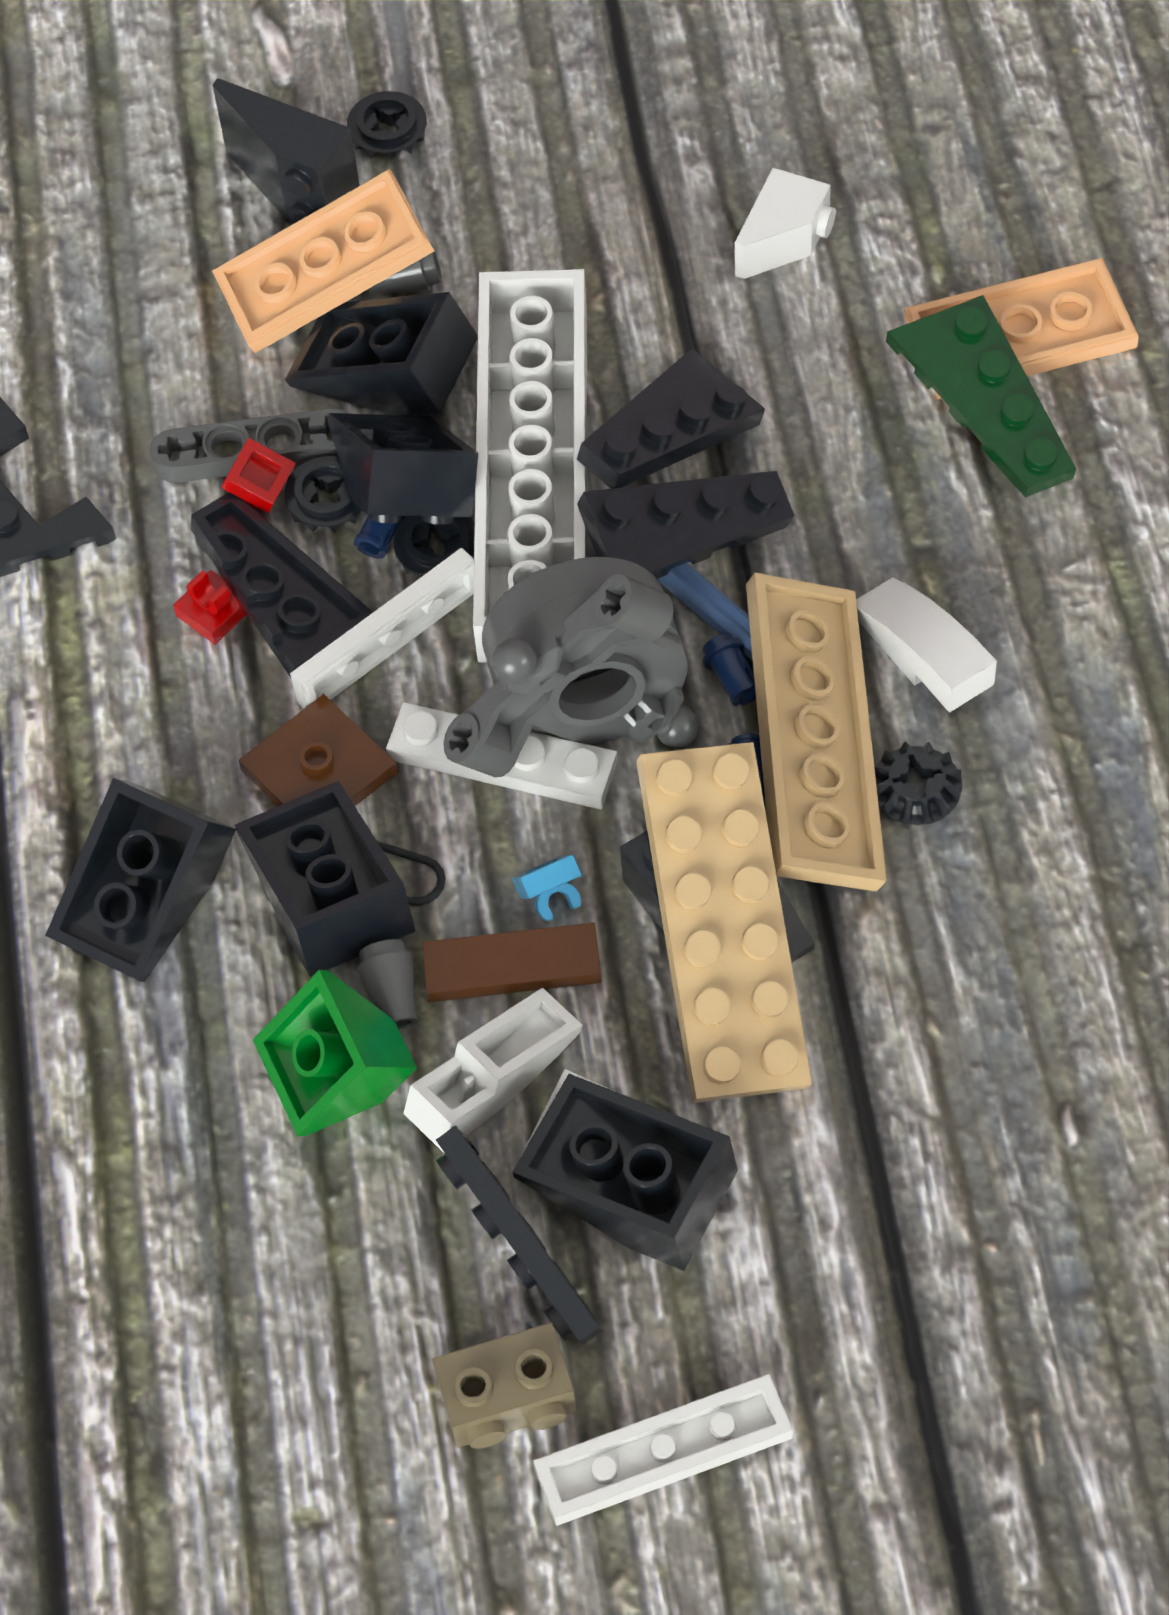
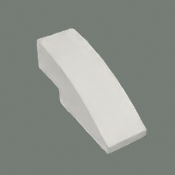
(926, 643)
(491, 1066)

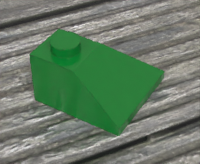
(331, 1054)

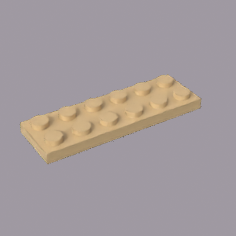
(815, 733)
(723, 922)

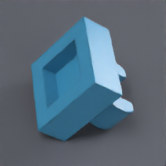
(546, 880)

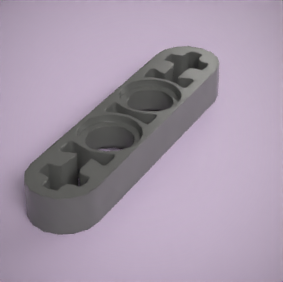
(259, 429)

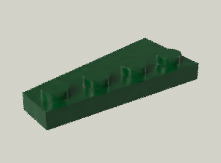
(986, 389)

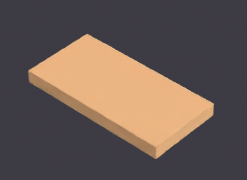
(322, 261)
(1053, 316)

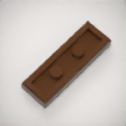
(511, 962)

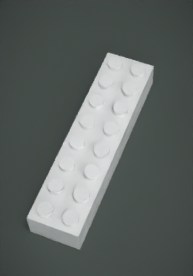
(528, 429)

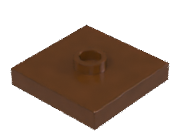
(315, 751)

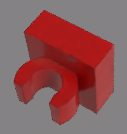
(258, 475)
(209, 606)

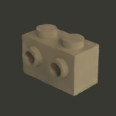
(505, 1386)

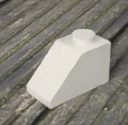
(783, 223)

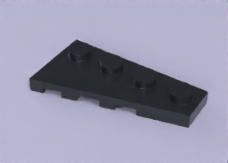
(669, 421)
(683, 519)
(277, 584)
(499, 1216)

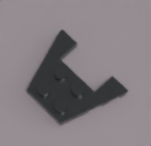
(21, 535)

